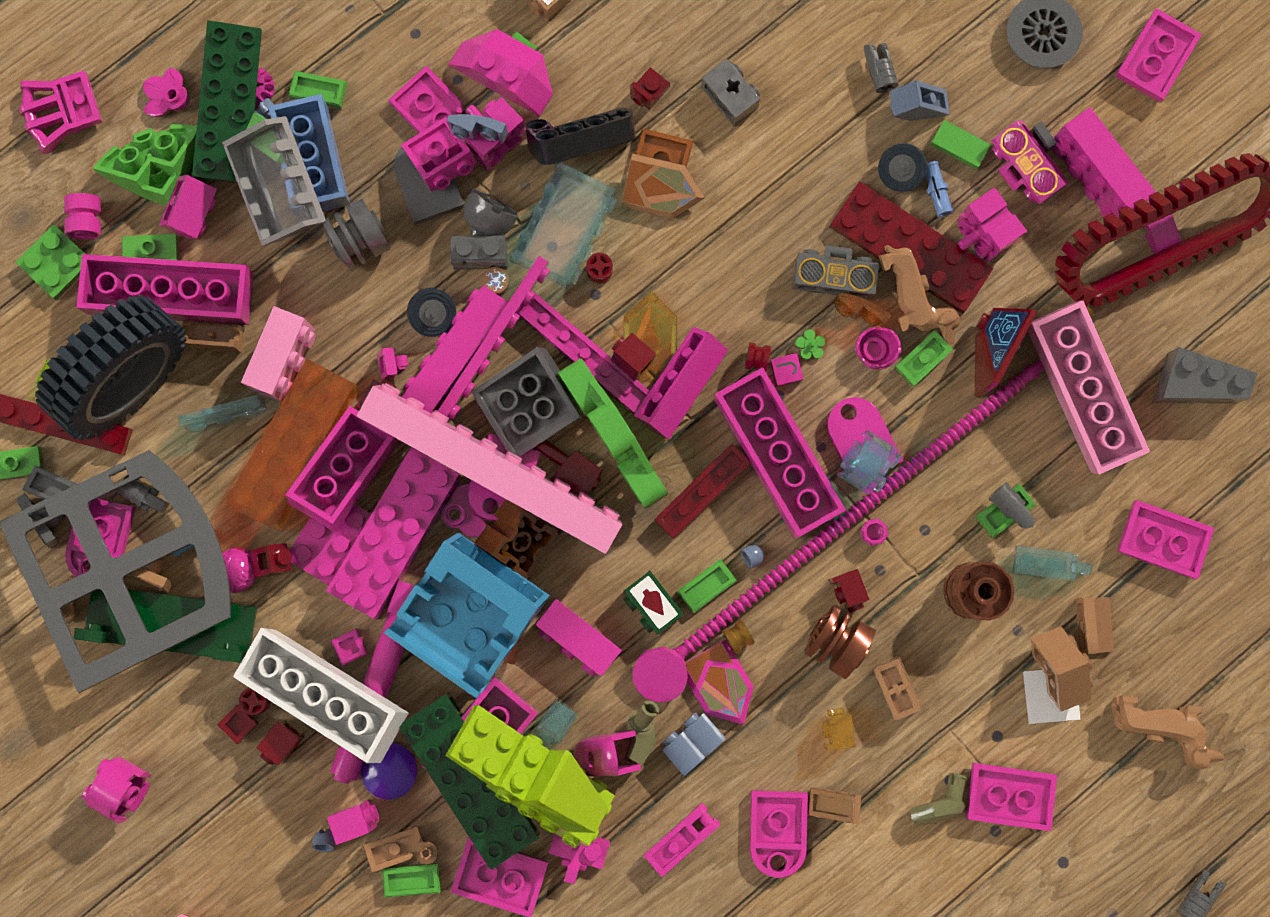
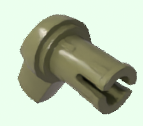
(644, 741)
(944, 808)

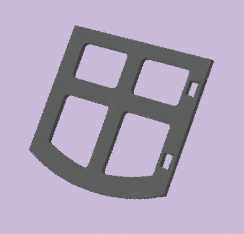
(109, 572)

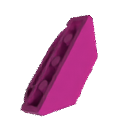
(506, 69)

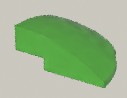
(151, 162)

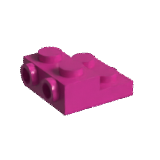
(439, 155)

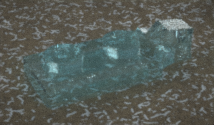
(1048, 563)

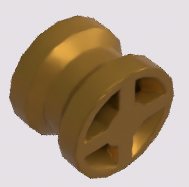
(738, 636)

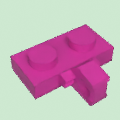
(579, 857)

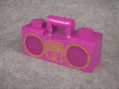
(1033, 163)

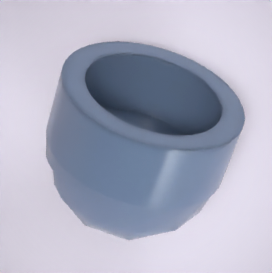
(752, 555)
(323, 841)

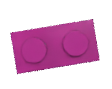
(188, 207)
(353, 821)

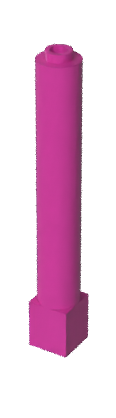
(378, 678)

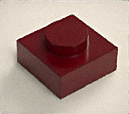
(237, 724)

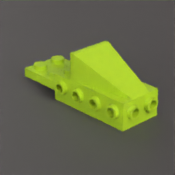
(532, 778)

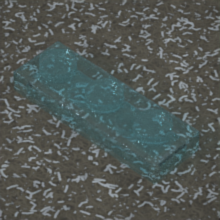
(222, 414)

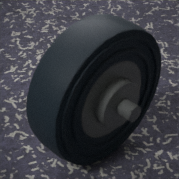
(902, 167)
(431, 312)

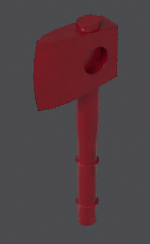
(574, 469)

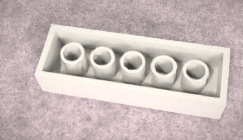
(321, 695)

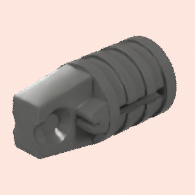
(142, 495)

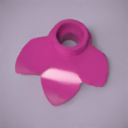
(165, 93)
(469, 521)

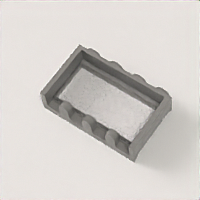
(273, 180)

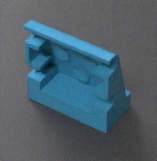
(466, 614)

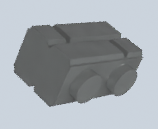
(478, 252)

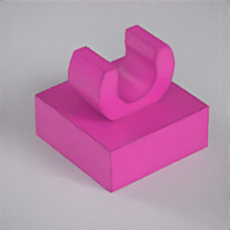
(390, 364)

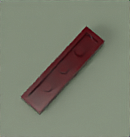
(702, 491)

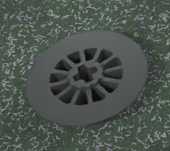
(1061, 12)

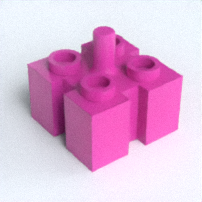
(489, 152)
(989, 226)

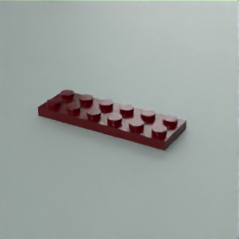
(876, 222)

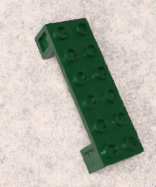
(225, 95)
(223, 641)
(490, 823)

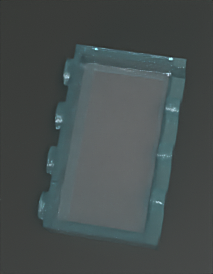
(565, 224)

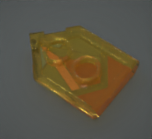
(655, 327)

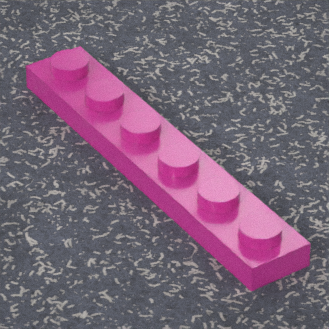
(576, 345)

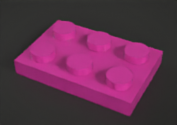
(1158, 55)
(1165, 539)
(322, 550)
(1011, 796)
(508, 886)

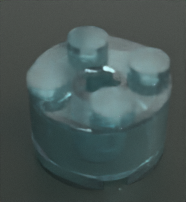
(868, 463)

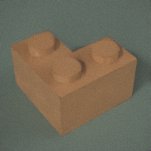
(1064, 668)

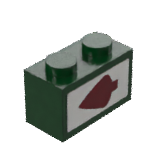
(653, 603)

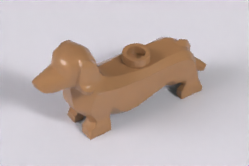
(912, 296)
(1170, 724)

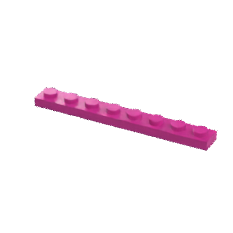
(494, 338)

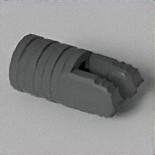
(880, 67)
(1012, 506)
(1195, 902)

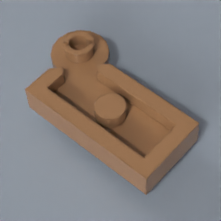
(399, 848)

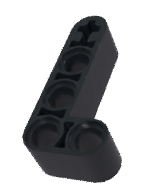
(579, 137)

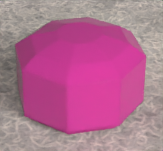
(874, 532)

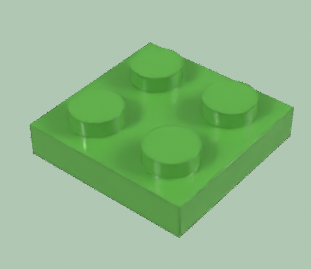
(53, 262)

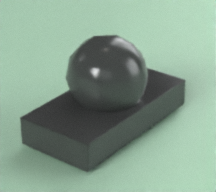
(45, 483)
(43, 531)

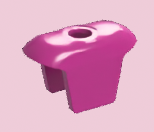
(604, 755)

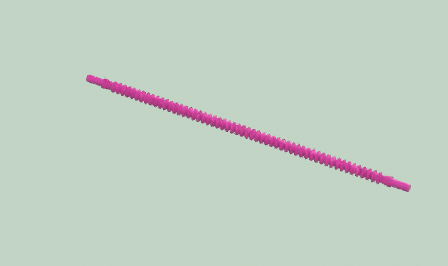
(1029, 373)

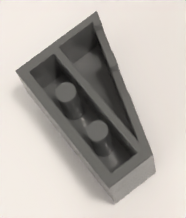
(1202, 380)

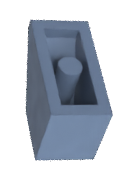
(919, 101)

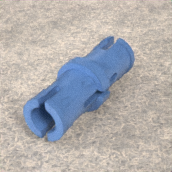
(942, 202)

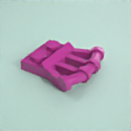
(76, 106)

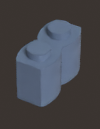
(693, 743)

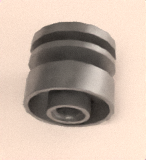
(356, 234)

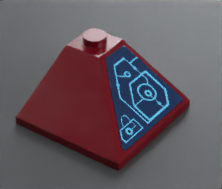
(997, 343)

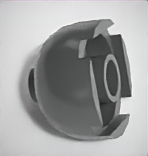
(487, 215)

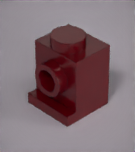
(277, 558)
(850, 590)

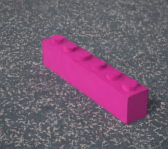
(455, 349)

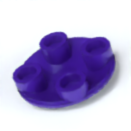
(393, 775)

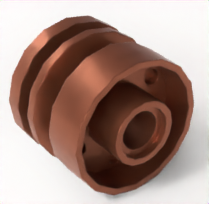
(978, 590)
(844, 644)

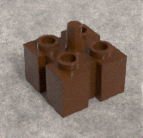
(516, 538)

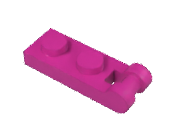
(681, 840)

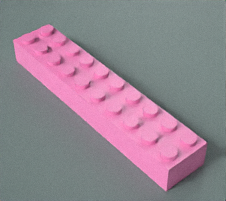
(490, 468)

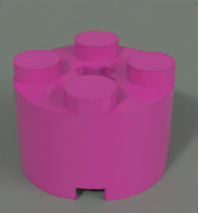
(117, 789)

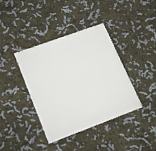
(1040, 705)

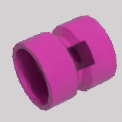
(82, 214)

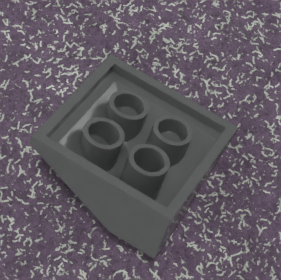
(527, 402)

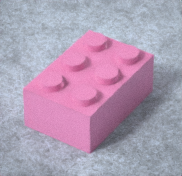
(279, 354)

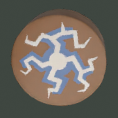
(496, 280)

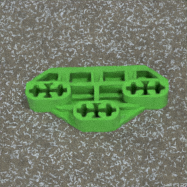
(614, 433)

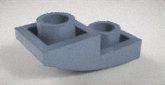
(468, 126)

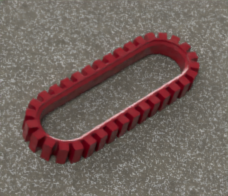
(1158, 208)

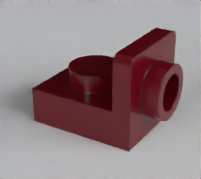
(649, 89)

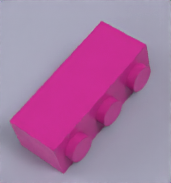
(577, 639)

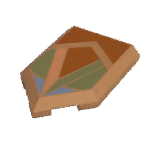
(659, 187)

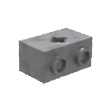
(732, 105)

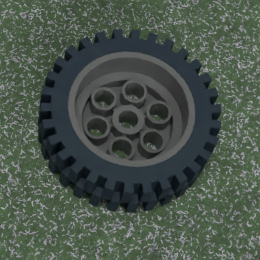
(110, 367)

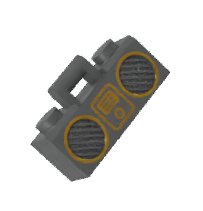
(832, 277)

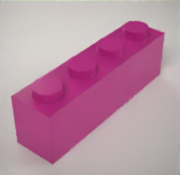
(681, 382)

